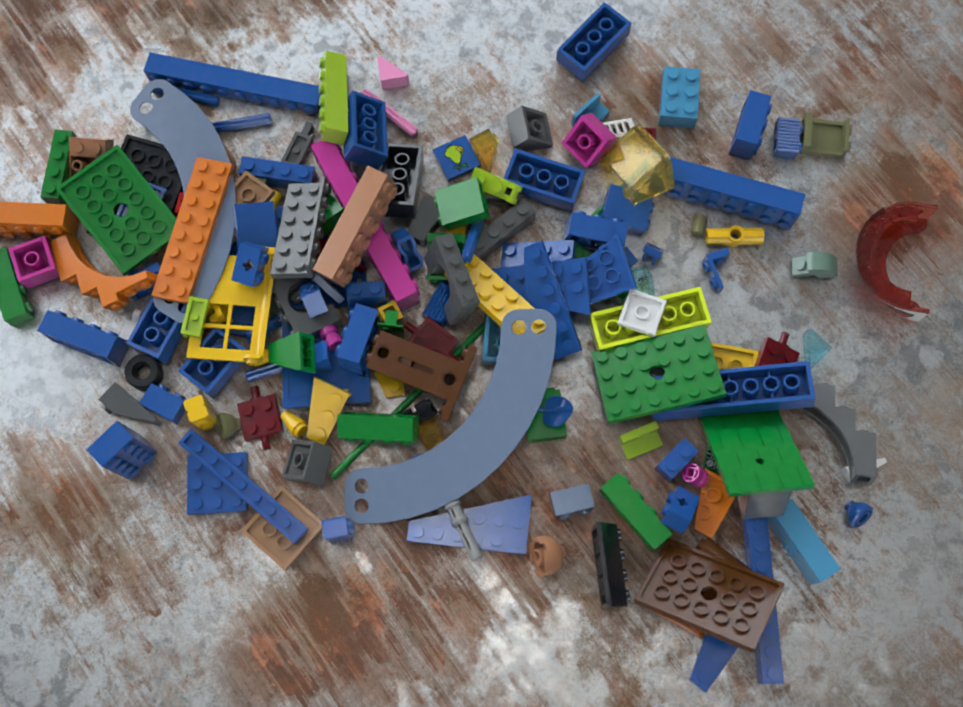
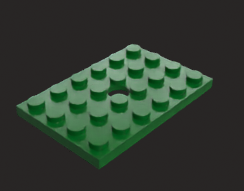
(97, 192)
(688, 378)

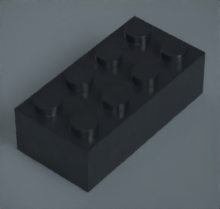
(405, 169)

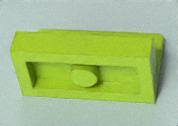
(195, 317)
(640, 440)

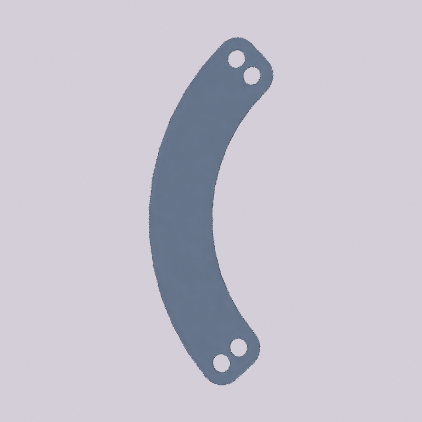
(186, 136)
(478, 444)

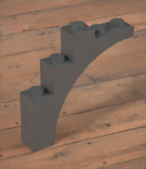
(427, 216)
(857, 446)

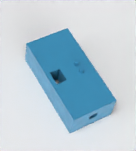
(803, 545)

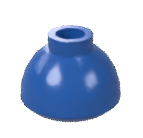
(858, 513)

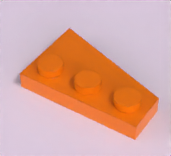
(712, 506)

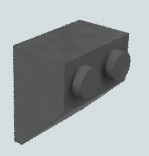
(529, 129)
(307, 462)

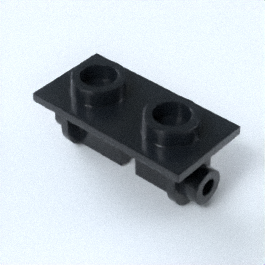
(424, 409)

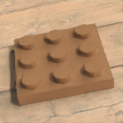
(275, 543)

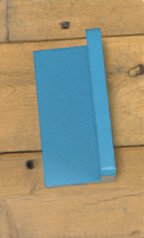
(592, 106)

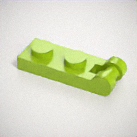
(497, 185)

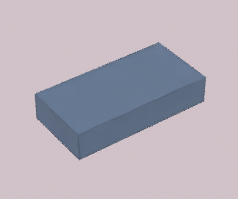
(328, 288)

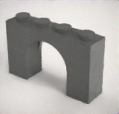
(446, 257)
(301, 322)

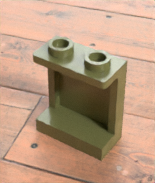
(825, 137)

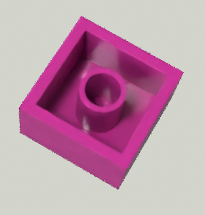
(589, 140)
(34, 262)

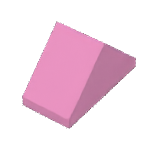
(391, 75)

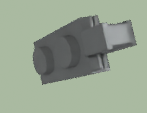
(299, 145)

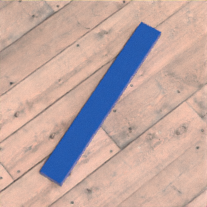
(243, 486)

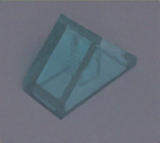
(643, 280)
(814, 347)

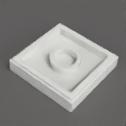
(642, 312)

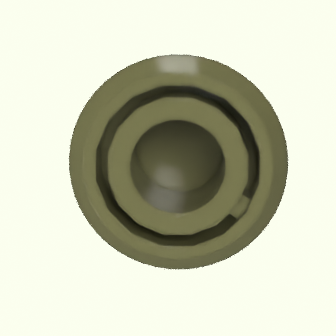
(227, 425)

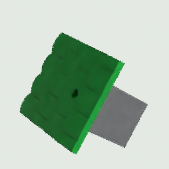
(756, 461)

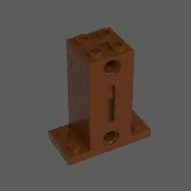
(421, 368)

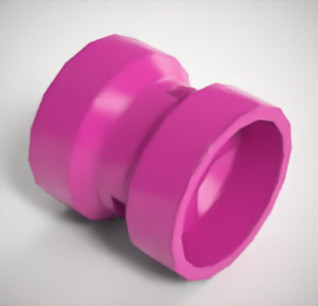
(330, 334)
(695, 475)

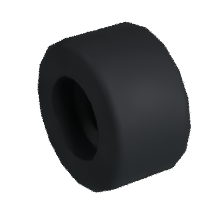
(133, 367)

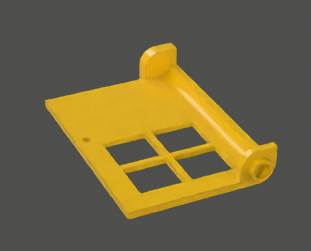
(237, 294)

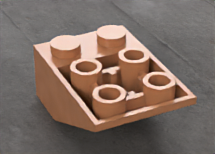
(86, 150)

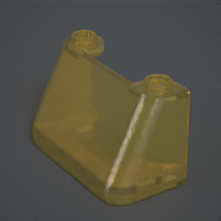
(640, 165)

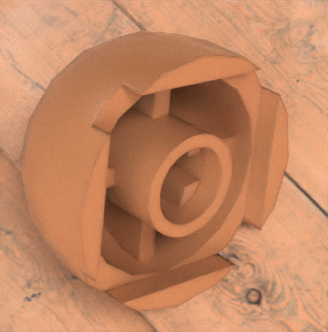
(546, 555)

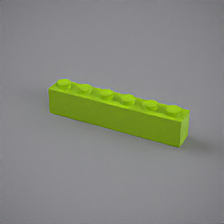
(333, 97)

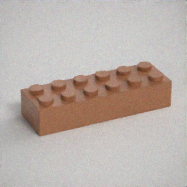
(356, 227)

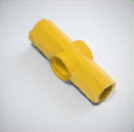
(745, 236)

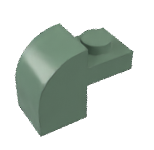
(815, 263)

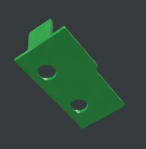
(390, 324)

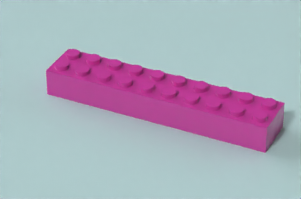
(381, 250)

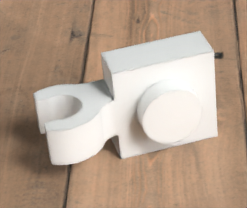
(130, 325)

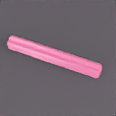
(395, 117)

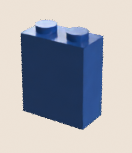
(619, 207)
(255, 223)

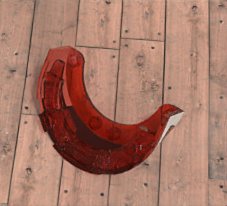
(873, 246)

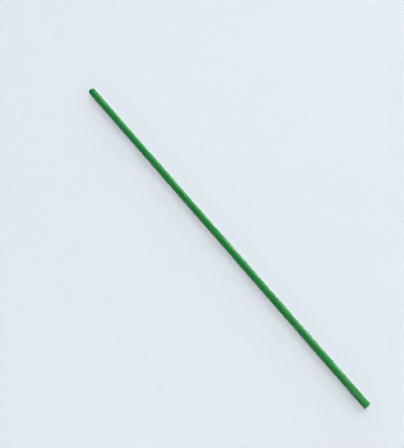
(417, 392)

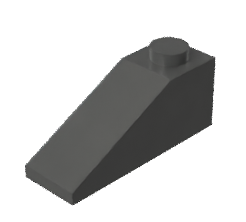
(124, 405)

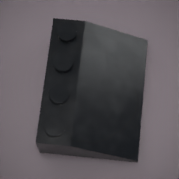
(609, 565)

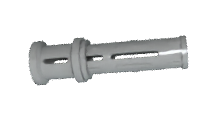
(459, 521)

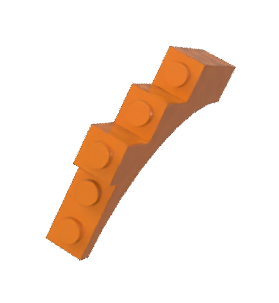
(77, 270)

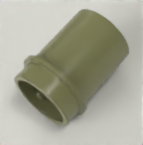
(699, 225)

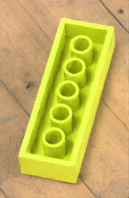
(681, 312)

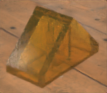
(430, 433)

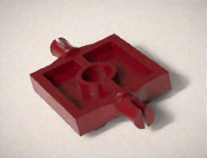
(432, 337)
(776, 352)
(260, 418)

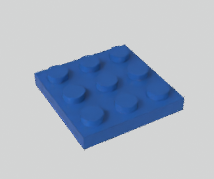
(208, 493)

